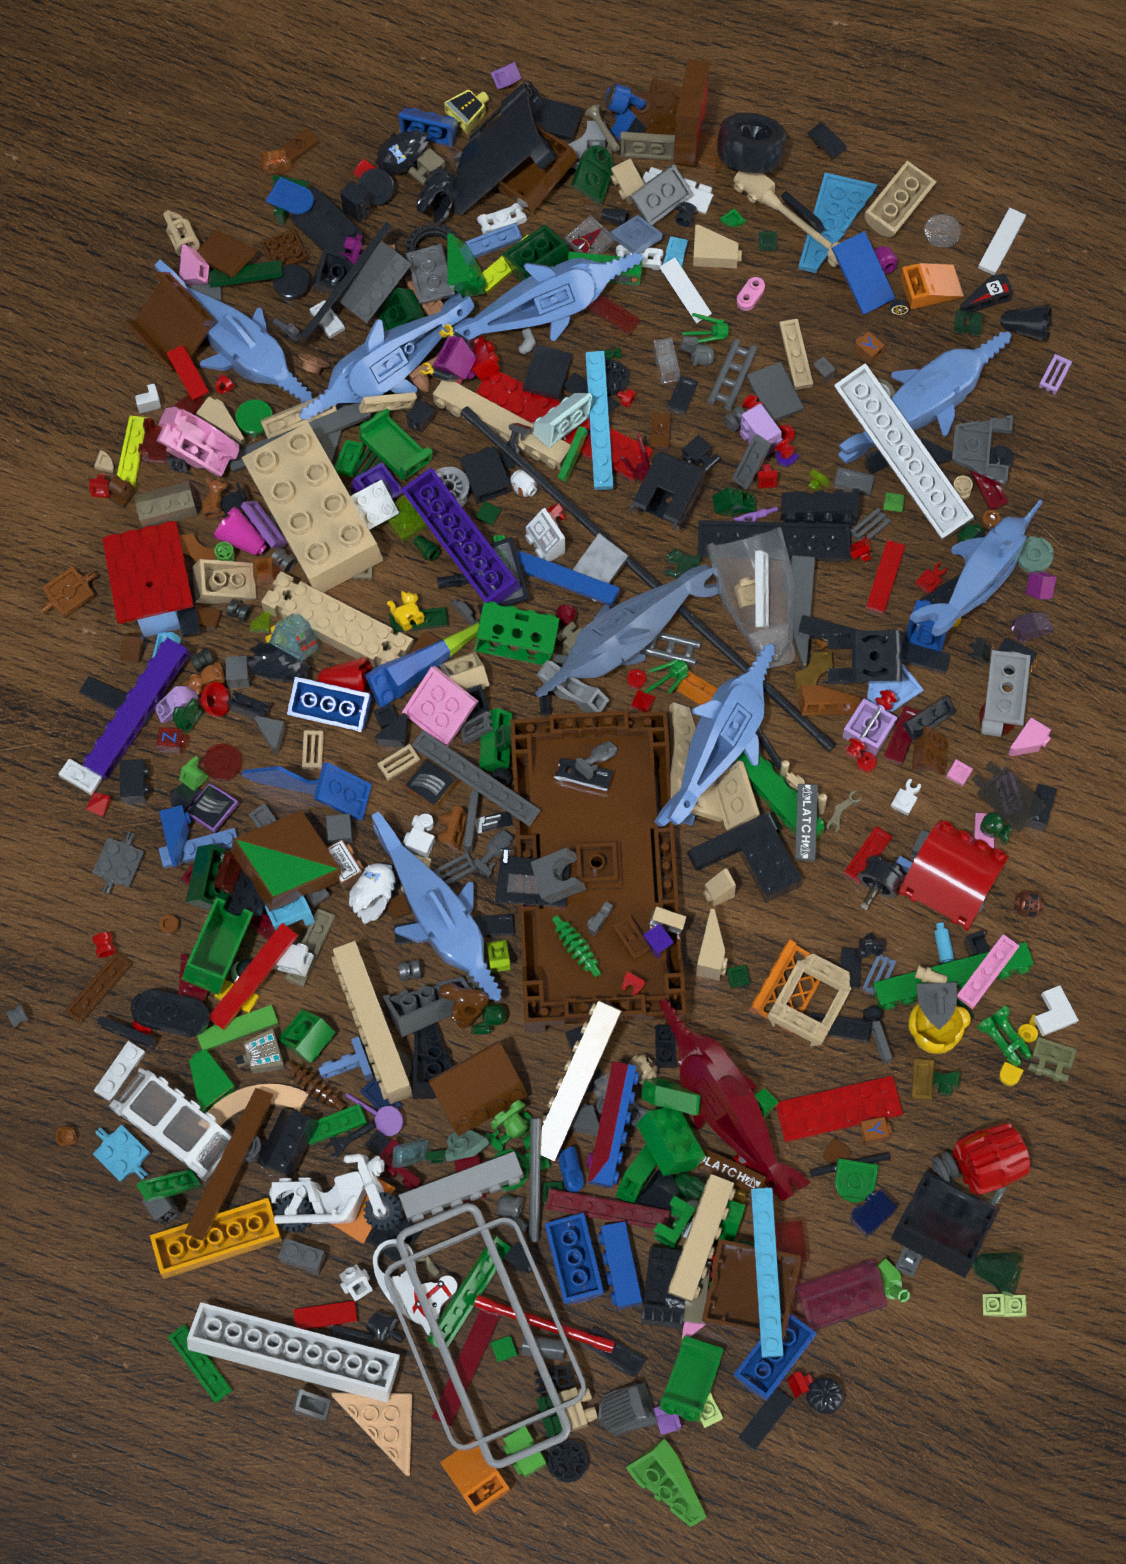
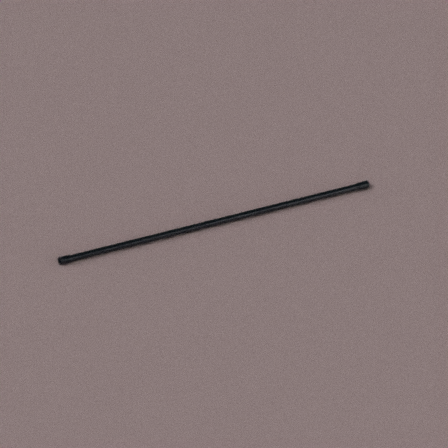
(820, 737)

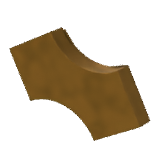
(815, 670)

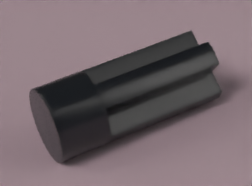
(545, 708)

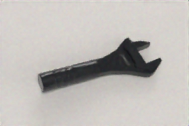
(341, 1143)

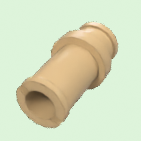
(927, 975)

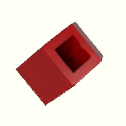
(486, 359)

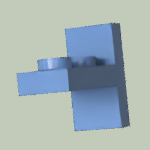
(348, 1063)

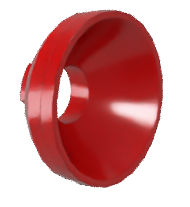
(218, 699)

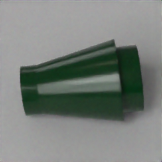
(426, 548)

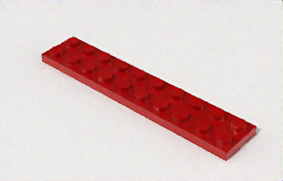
(509, 395)

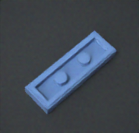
(494, 240)

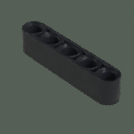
(730, 841)

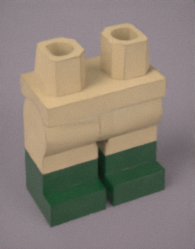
(577, 1416)

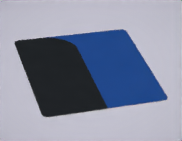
(627, 123)

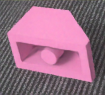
(1031, 738)

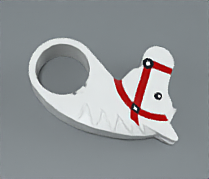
(404, 1292)

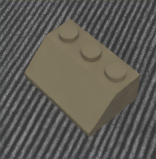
(165, 505)

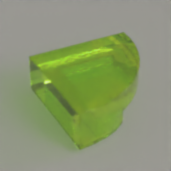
(261, 623)

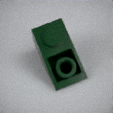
(733, 502)

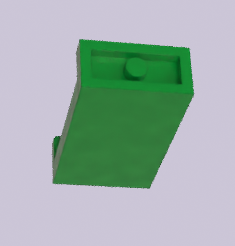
(394, 445)
(691, 1379)

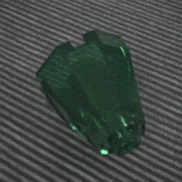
(999, 1270)

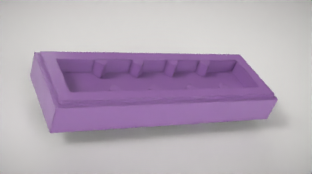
(263, 524)

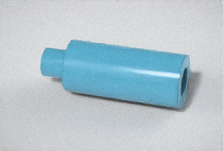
(943, 944)

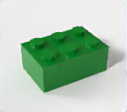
(670, 1141)

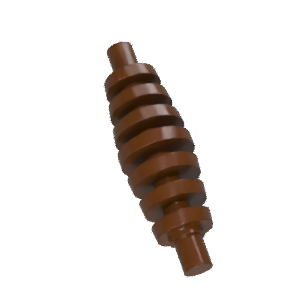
(314, 1085)

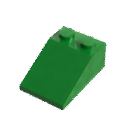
(462, 269)

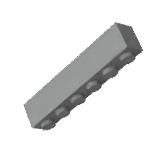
(461, 1186)

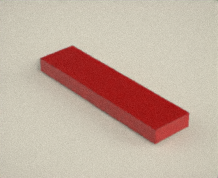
(885, 577)

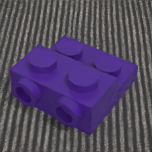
(374, 475)

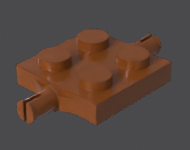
(68, 592)

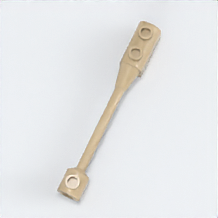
(762, 189)

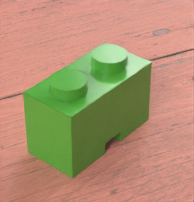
(518, 1441)

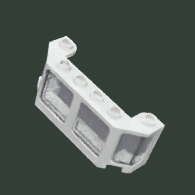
(173, 1122)

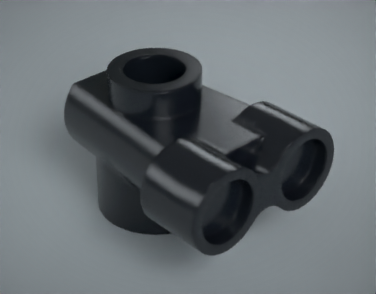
(870, 945)

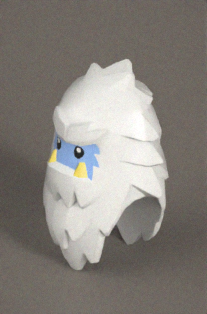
(372, 891)

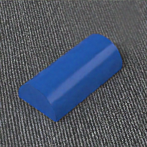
(329, 704)
(574, 1259)
(765, 1374)

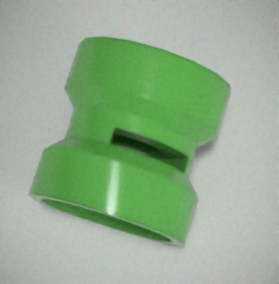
(223, 550)

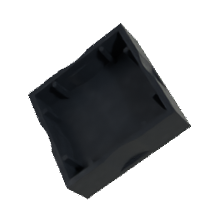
(945, 1224)

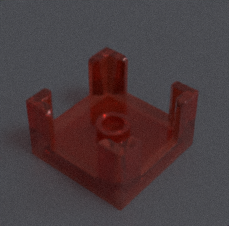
(152, 449)

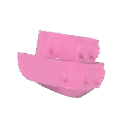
(196, 441)

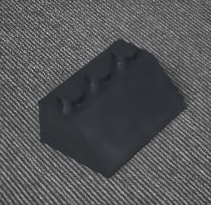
(287, 1142)

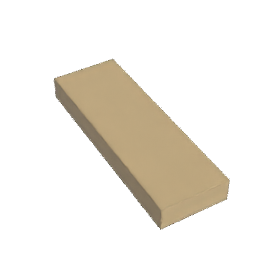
(391, 402)

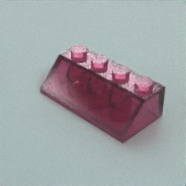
(841, 1295)

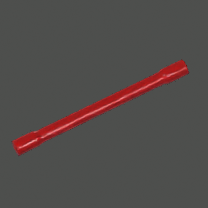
(595, 1341)

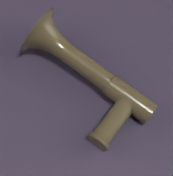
(594, 113)

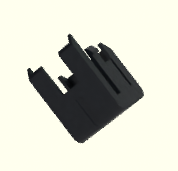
(679, 481)
(874, 656)

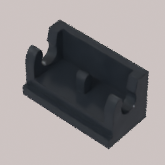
(248, 706)

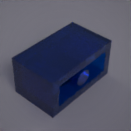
(872, 1213)

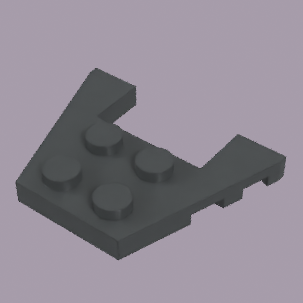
(973, 445)

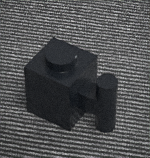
(698, 452)

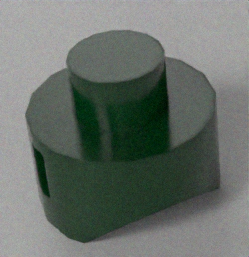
(946, 1082)

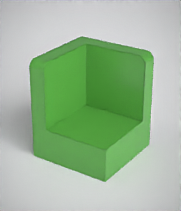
(191, 775)

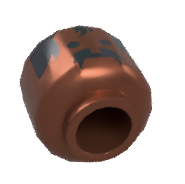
(1028, 904)

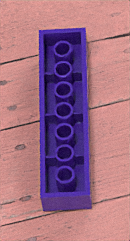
(460, 537)

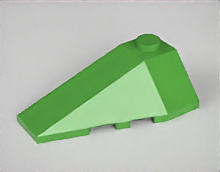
(665, 1477)

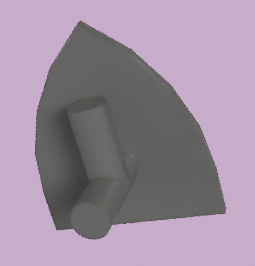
(937, 1001)

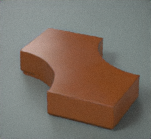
(194, 550)

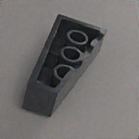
(820, 507)

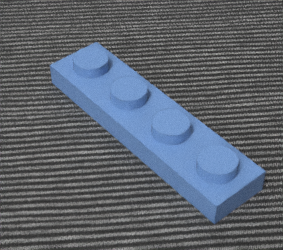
(221, 839)

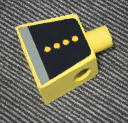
(467, 109)

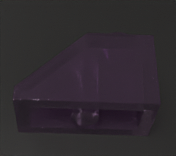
(1031, 626)

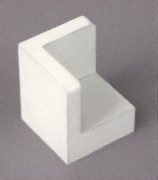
(148, 401)

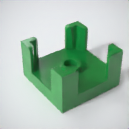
(673, 1236)

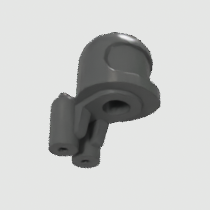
(699, 353)
(511, 1208)

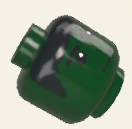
(970, 531)

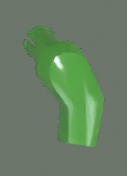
(892, 1281)

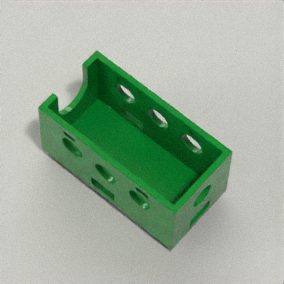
(514, 629)
(216, 947)

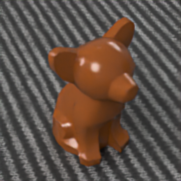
(212, 504)
(209, 674)

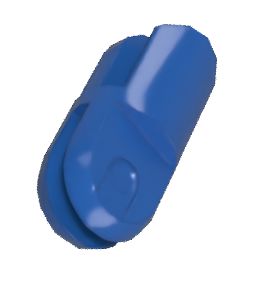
(571, 1169)

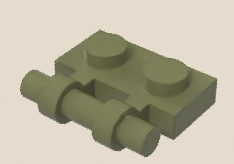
(1055, 1054)

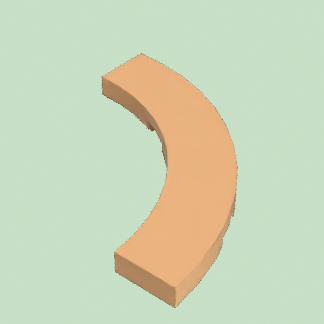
(238, 1100)

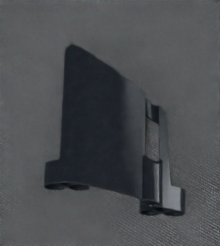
(501, 147)

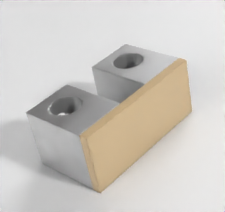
(663, 916)

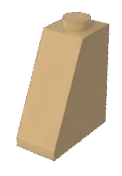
(714, 249)

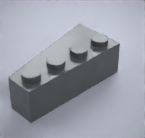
(420, 1008)

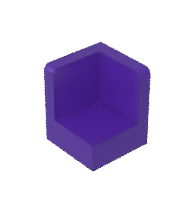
(657, 940)

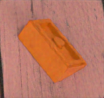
(696, 688)

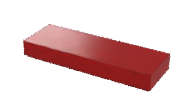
(187, 373)
(873, 845)
(325, 1315)

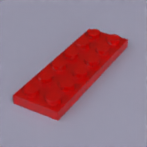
(838, 1109)

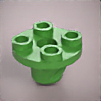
(511, 1120)

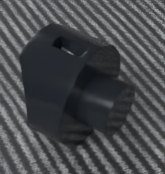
(1001, 456)

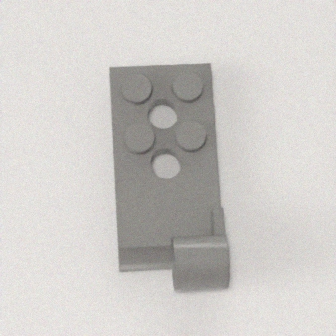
(1001, 705)

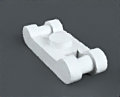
(502, 218)
(654, 263)

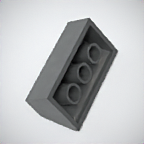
(374, 281)

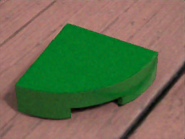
(732, 219)

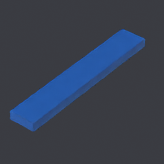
(568, 579)

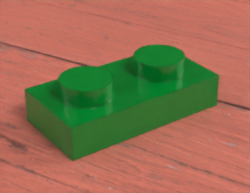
(349, 458)

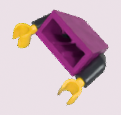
(454, 358)

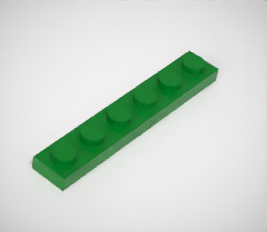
(467, 1293)

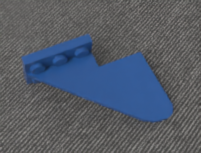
(333, 788)

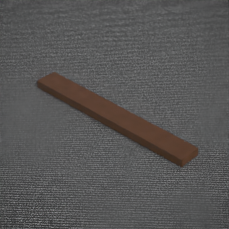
(229, 1164)

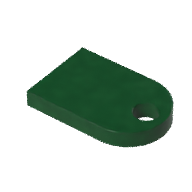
(593, 174)

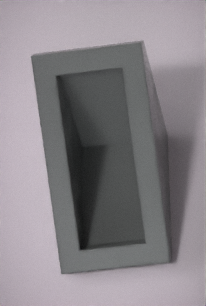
(272, 731)
(311, 1405)

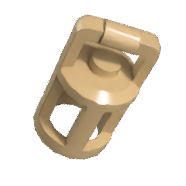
(179, 228)

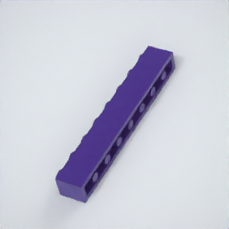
(136, 708)

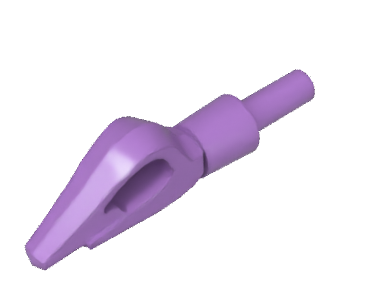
(754, 515)

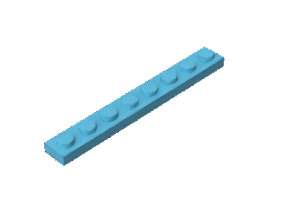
(599, 421)
(767, 1272)

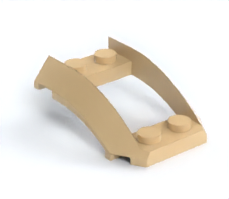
(797, 1021)

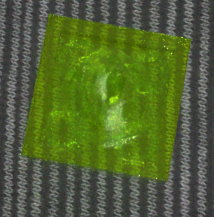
(407, 521)

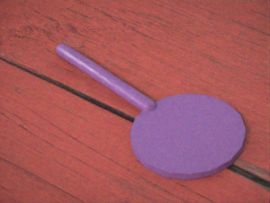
(387, 1119)

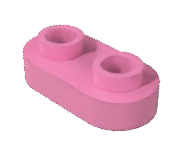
(751, 292)

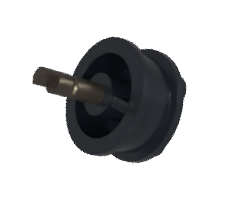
(880, 878)

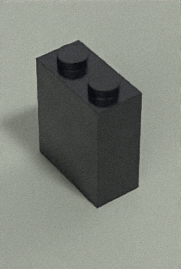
(485, 474)

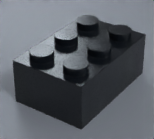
(770, 866)

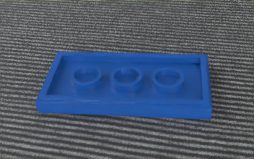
(863, 272)

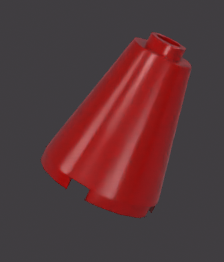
(348, 675)

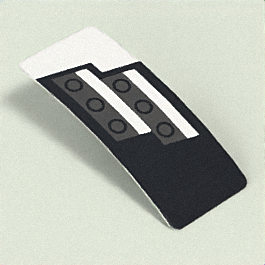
(493, 822)

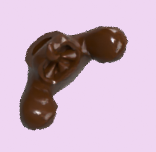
(467, 1003)

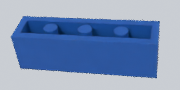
(621, 1266)

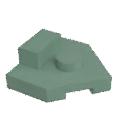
(465, 1145)

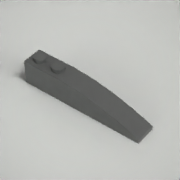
(803, 574)

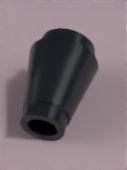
(615, 216)

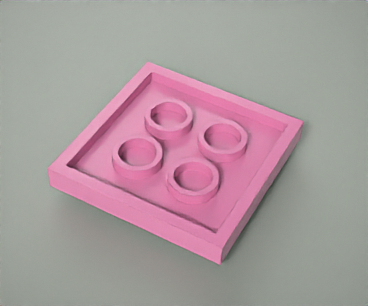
(440, 706)

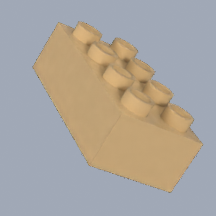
(312, 508)

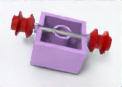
(759, 422)
(870, 725)

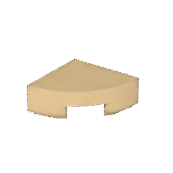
(104, 462)

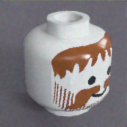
(523, 484)

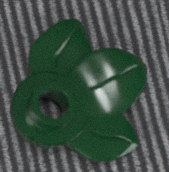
(185, 718)

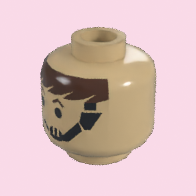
(645, 1066)

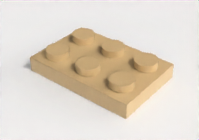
(735, 796)

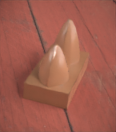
(419, 380)

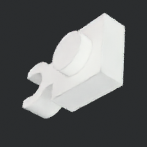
(904, 799)

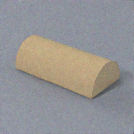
(898, 200)

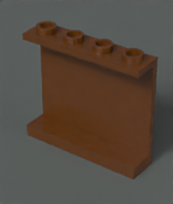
(171, 320)

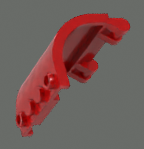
(953, 873)

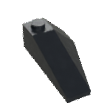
(429, 1060)

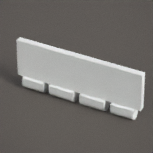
(701, 197)

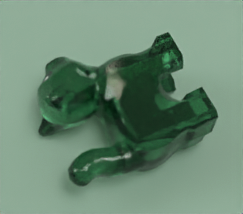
(684, 561)

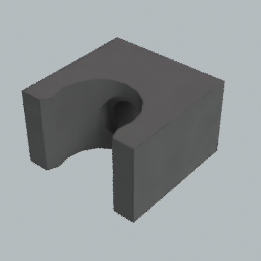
(549, 876)

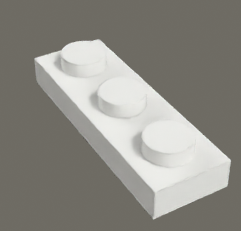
(119, 1071)

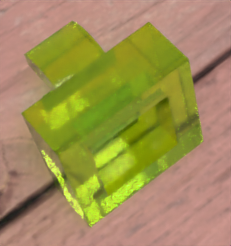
(818, 480)

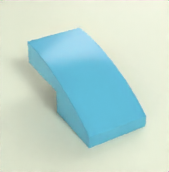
(676, 249)

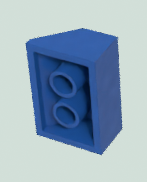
(440, 128)
(920, 632)

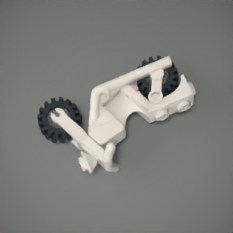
(338, 1204)

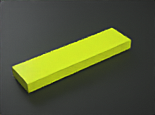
(130, 457)

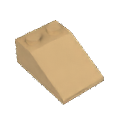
(223, 581)
(712, 954)

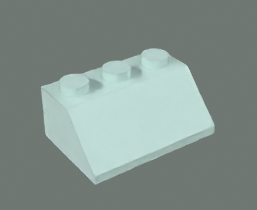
(563, 418)

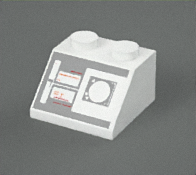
(545, 537)

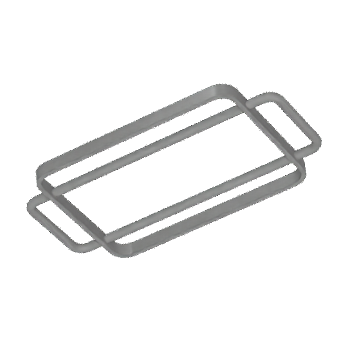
(483, 1228)

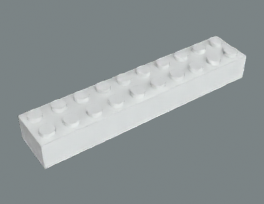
(904, 452)
(293, 1352)

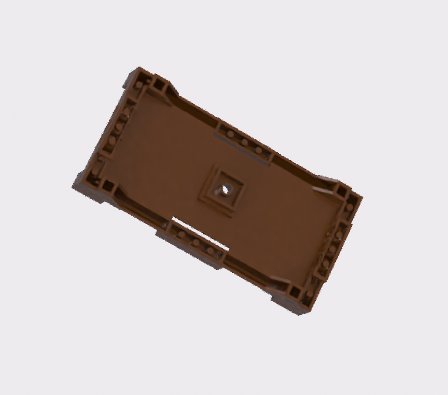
(607, 829)

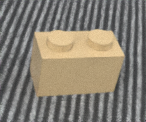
(627, 179)

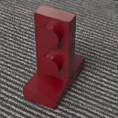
(408, 1178)

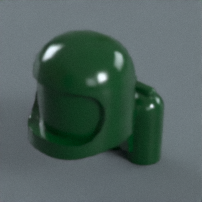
(994, 827)
(491, 1016)
(689, 1186)

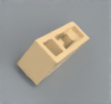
(217, 415)

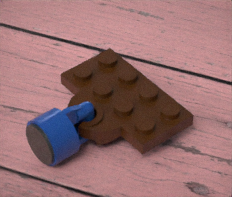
(653, 108)

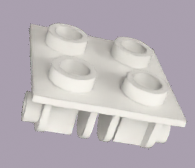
(374, 504)

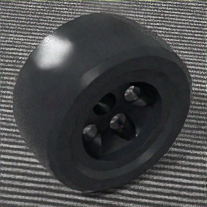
(751, 143)

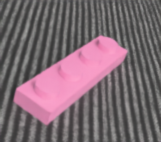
(987, 971)

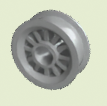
(458, 482)

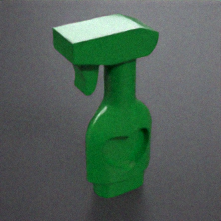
(498, 1144)

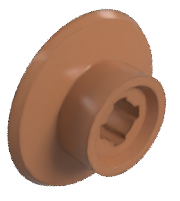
(313, 363)

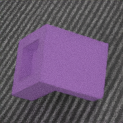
(506, 75)
(666, 1422)

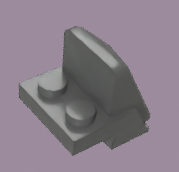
(626, 1410)

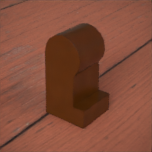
(121, 491)

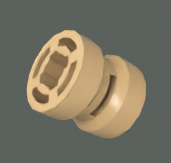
(965, 485)

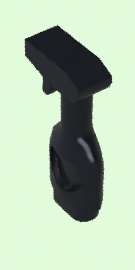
(516, 428)

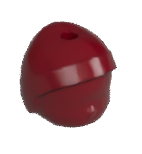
(566, 614)

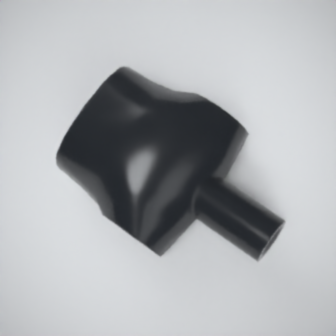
(383, 1327)

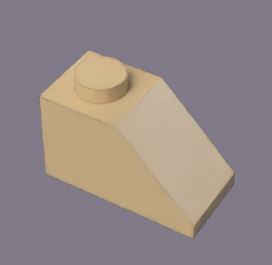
(720, 888)

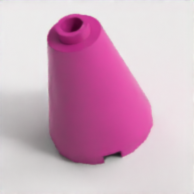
(240, 533)

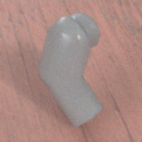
(528, 343)

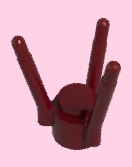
(642, 468)

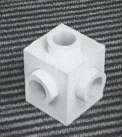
(355, 1282)

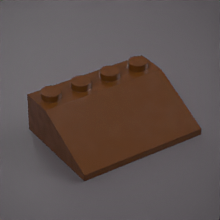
(477, 1088)

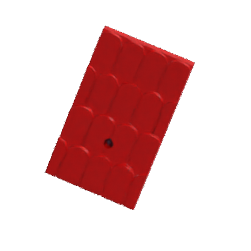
(148, 577)

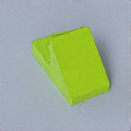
(498, 956)

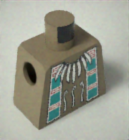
(261, 1054)

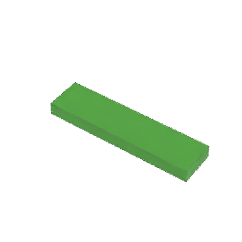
(238, 1028)

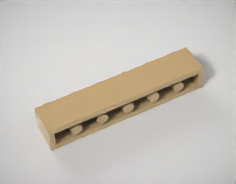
(701, 1237)

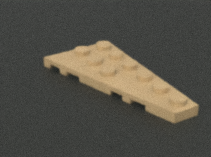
(681, 733)

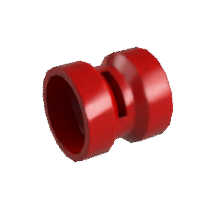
(103, 944)

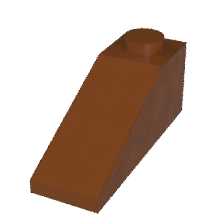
(825, 701)

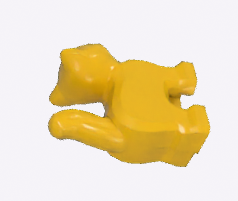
(406, 612)

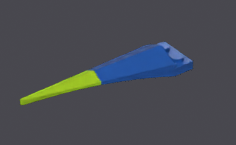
(402, 674)

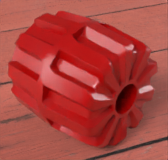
(992, 1158)

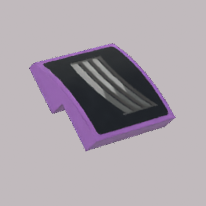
(212, 808)

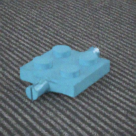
(121, 1153)

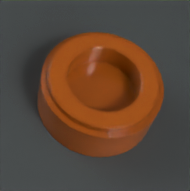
(169, 924)

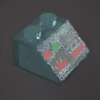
(295, 636)

